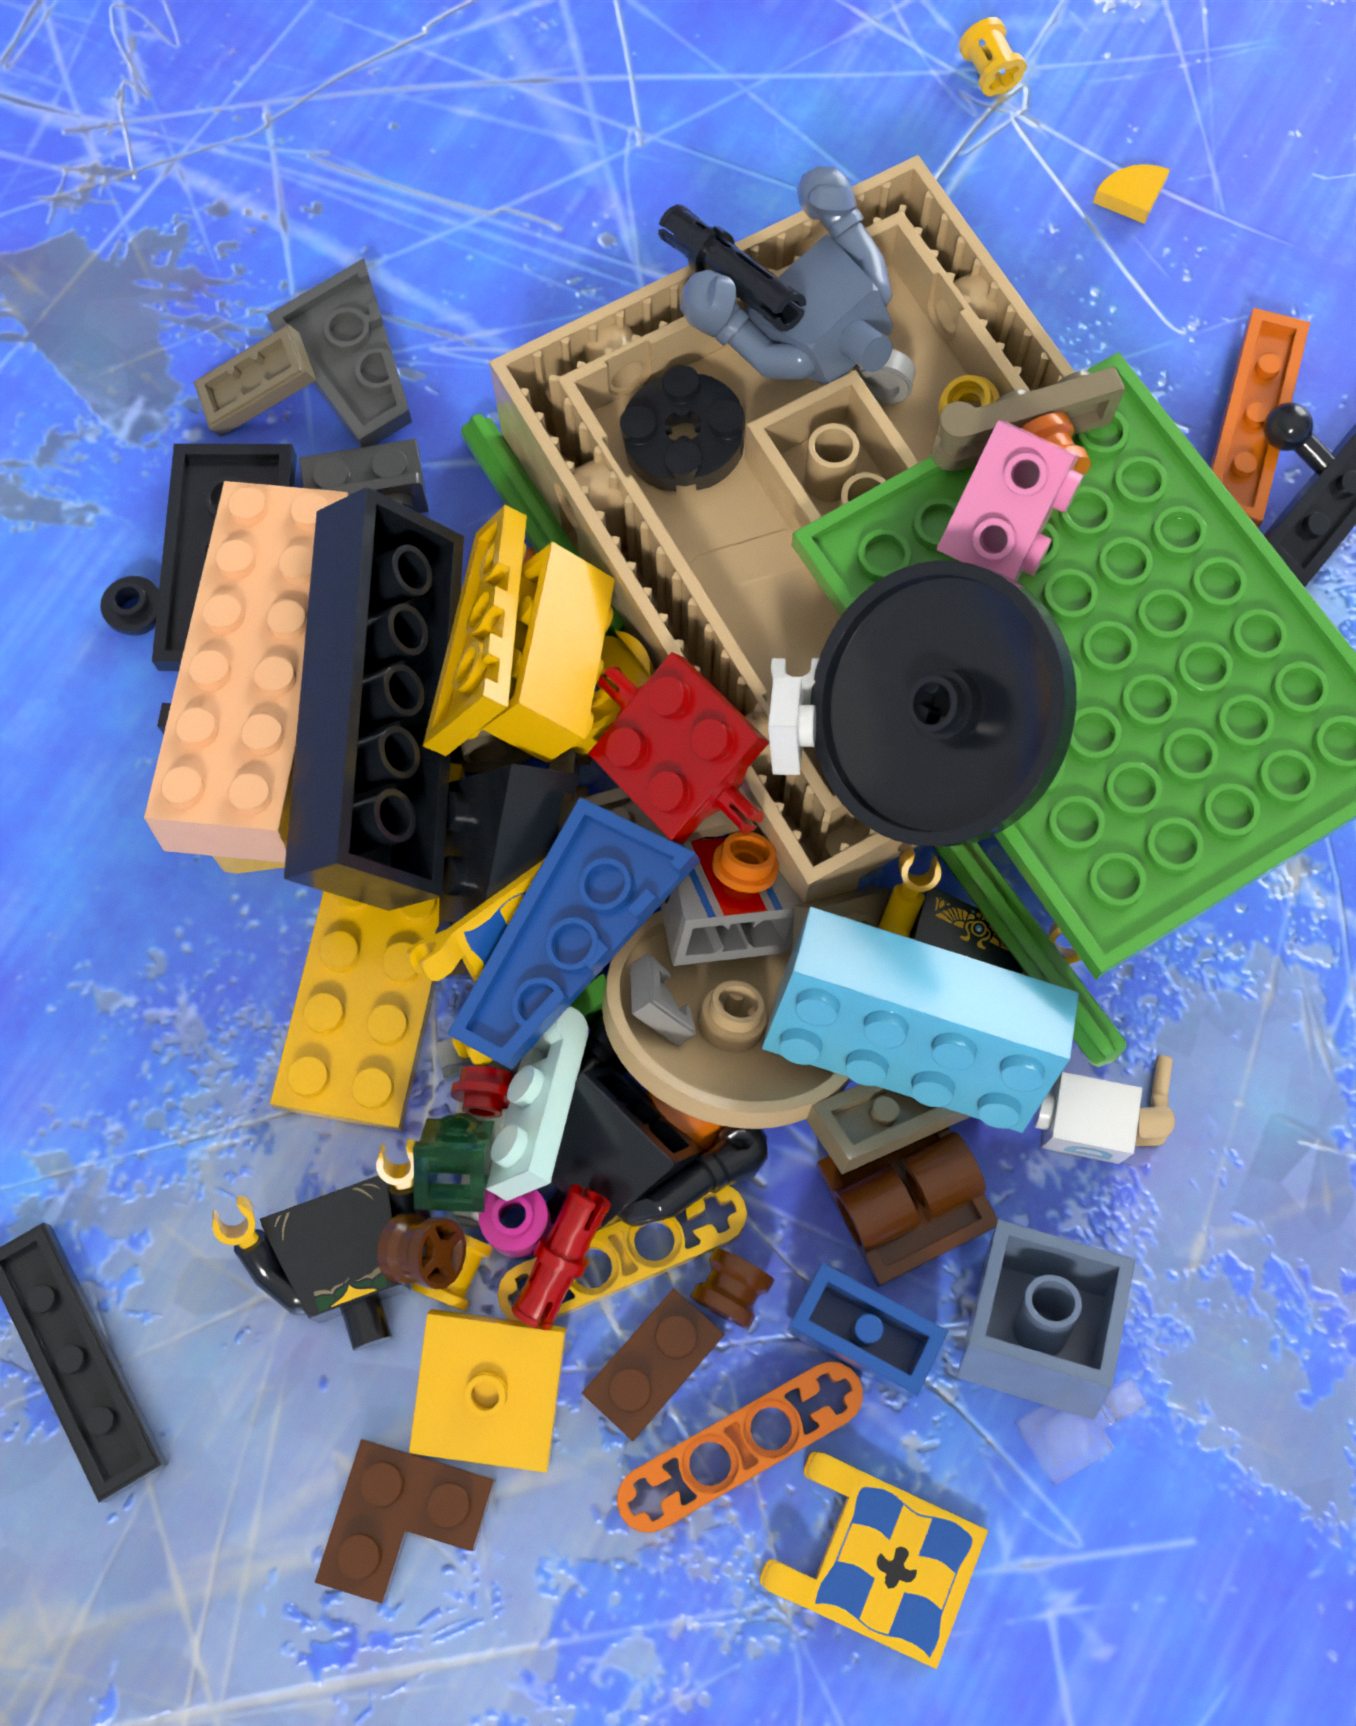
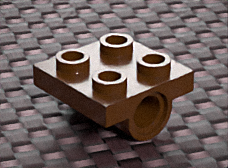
(911, 1203)

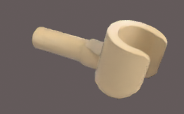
(1157, 1121)

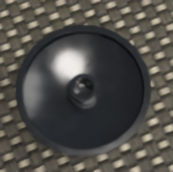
(943, 704)

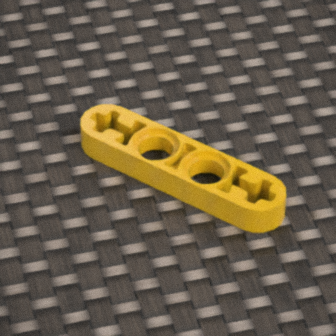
(627, 1265)

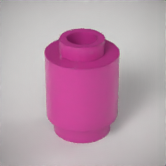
(521, 1240)

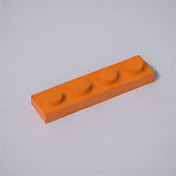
(1261, 380)

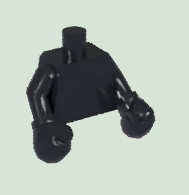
(633, 1153)

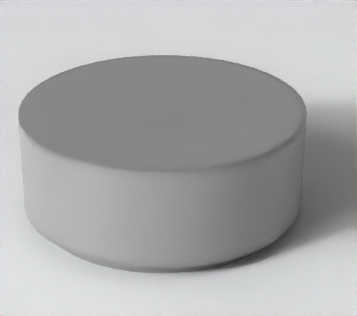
(893, 381)

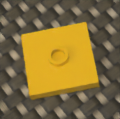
(487, 1391)

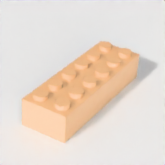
(237, 694)

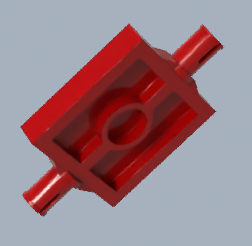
(679, 749)

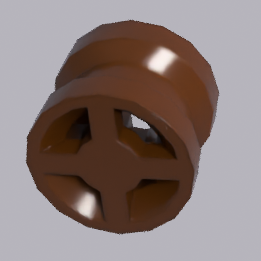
(421, 1250)
(732, 1288)

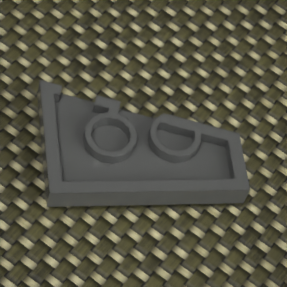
(349, 353)

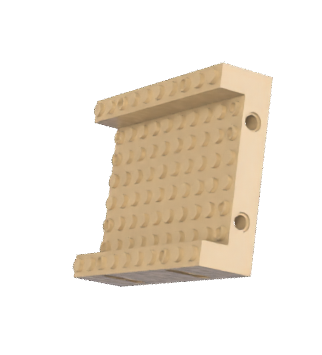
(717, 564)

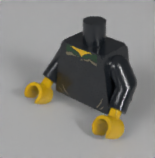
(325, 1250)

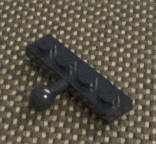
(1325, 505)

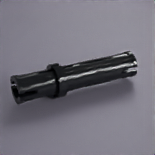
(716, 251)

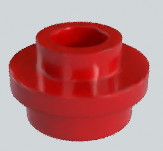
(482, 1090)

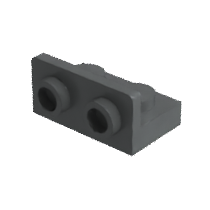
(386, 468)

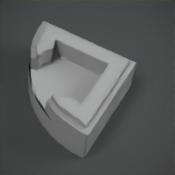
(655, 1004)

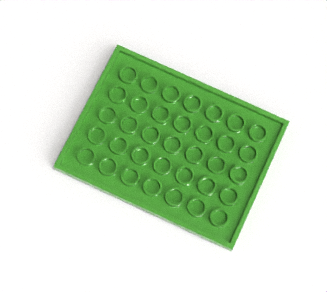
(1202, 674)

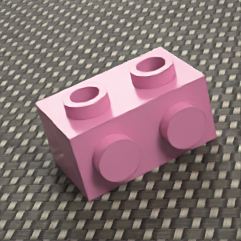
(1010, 502)

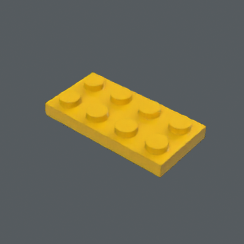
(358, 1015)

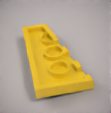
(481, 643)

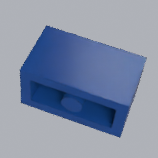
(867, 1331)

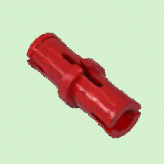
(561, 1257)

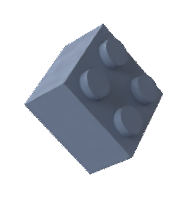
(1047, 1319)

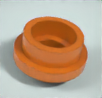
(746, 862)

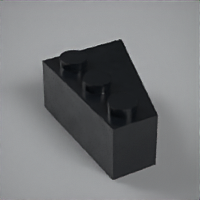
(495, 833)

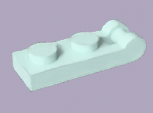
(538, 1109)

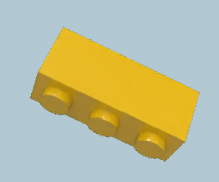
(555, 654)

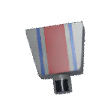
(717, 923)

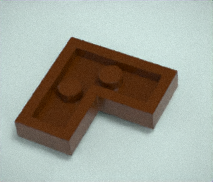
(387, 1499)

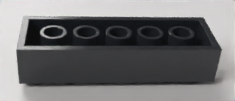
(376, 639)

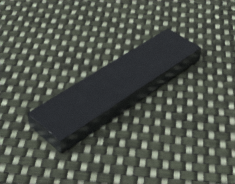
(76, 1364)

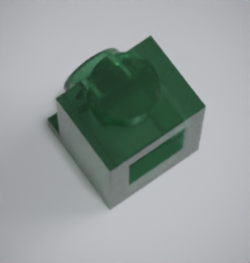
(453, 1146)

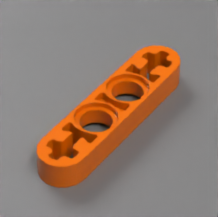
(736, 1438)

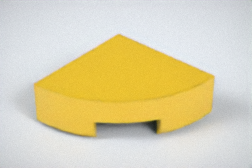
(1132, 190)

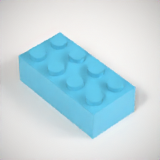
(921, 1021)

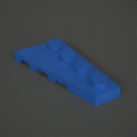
(572, 921)

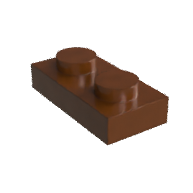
(653, 1364)

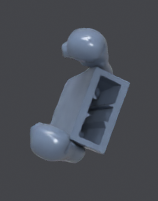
(844, 294)

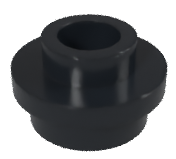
(137, 619)

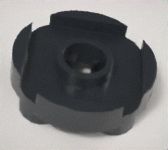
(677, 399)

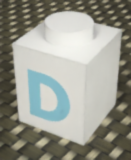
(1090, 1118)

